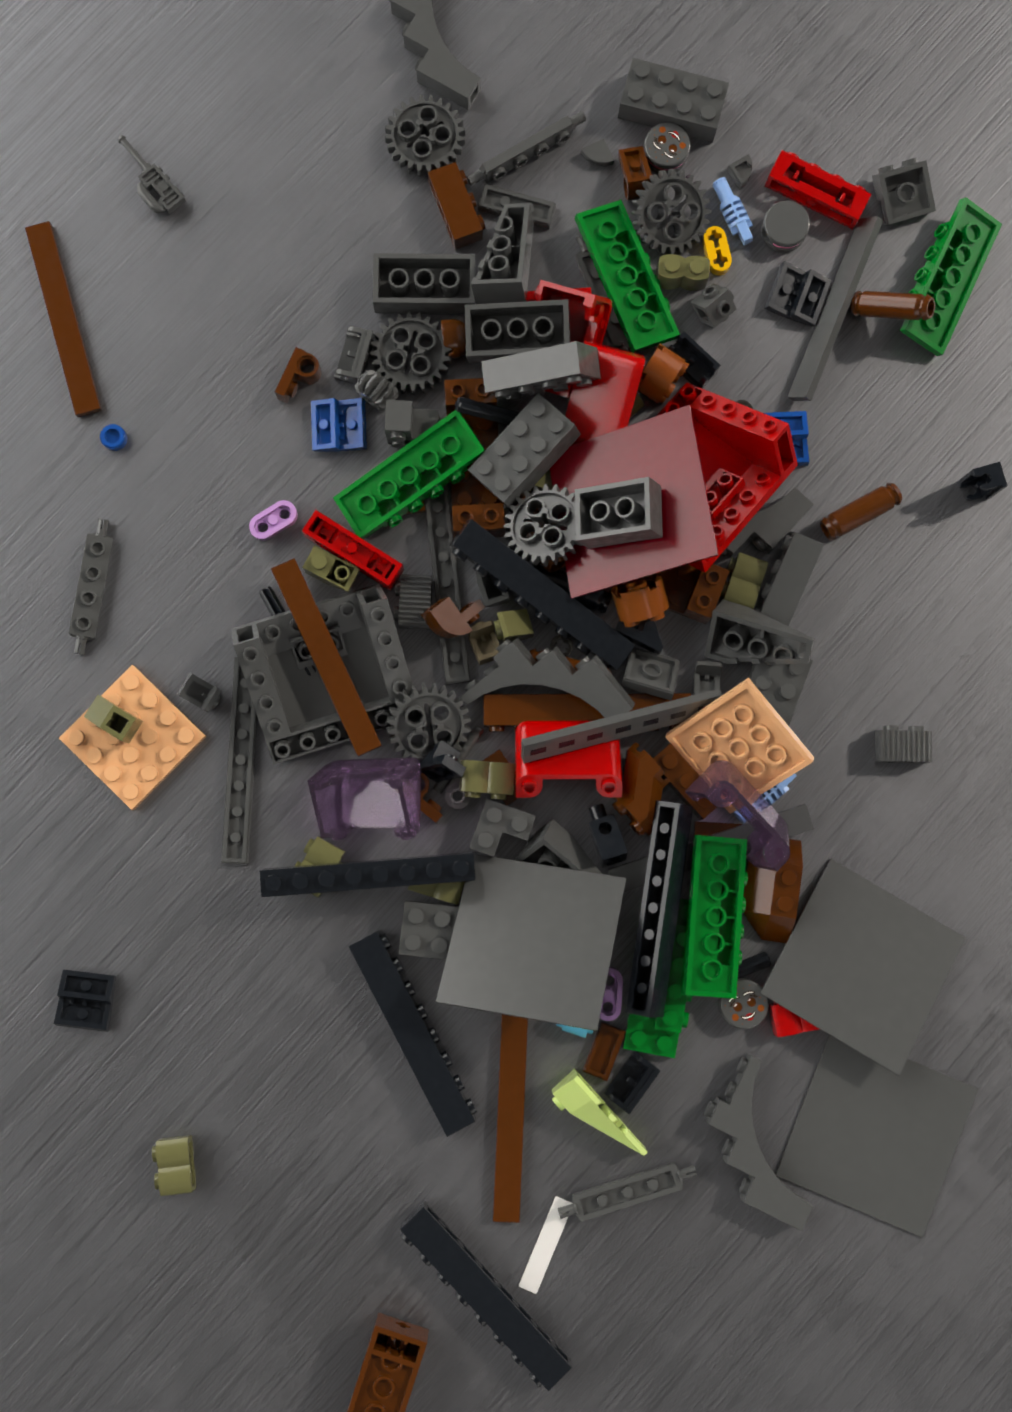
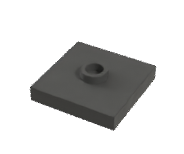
(651, 673)

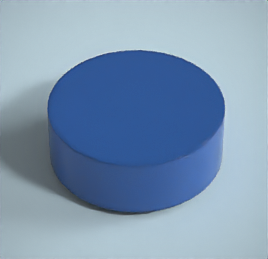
(113, 437)

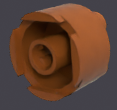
(659, 374)
(640, 600)

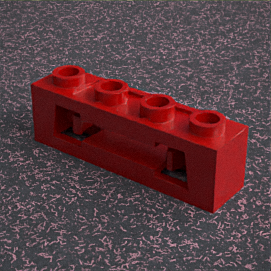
(817, 189)
(353, 550)

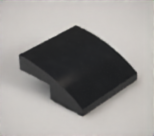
(797, 294)
(85, 1000)

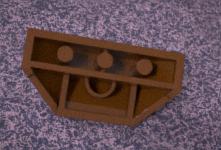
(774, 896)

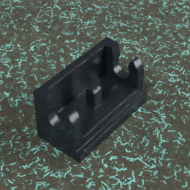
(701, 365)
(986, 480)
(632, 1082)

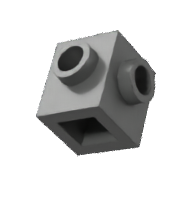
(714, 305)

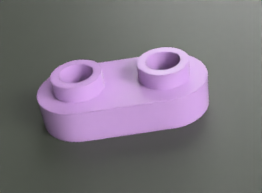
(272, 518)
(613, 994)

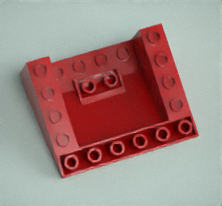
(741, 458)

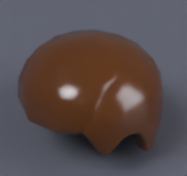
(454, 337)

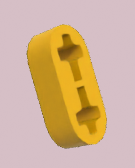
(721, 249)

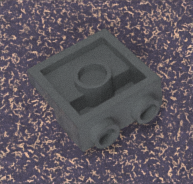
(904, 191)

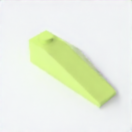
(584, 1103)

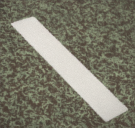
(544, 1247)

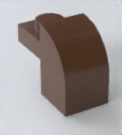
(450, 622)

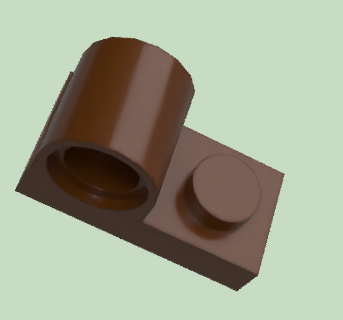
(634, 169)
(293, 373)
(429, 808)

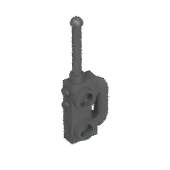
(154, 179)

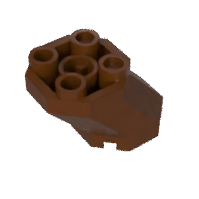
(640, 790)

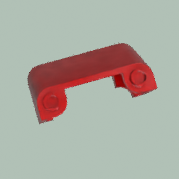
(587, 315)
(609, 400)
(592, 762)

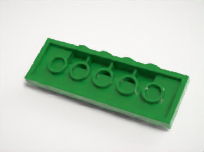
(951, 273)
(627, 276)
(410, 476)
(715, 917)
(661, 1034)

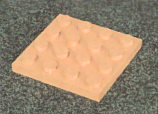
(746, 733)
(155, 750)

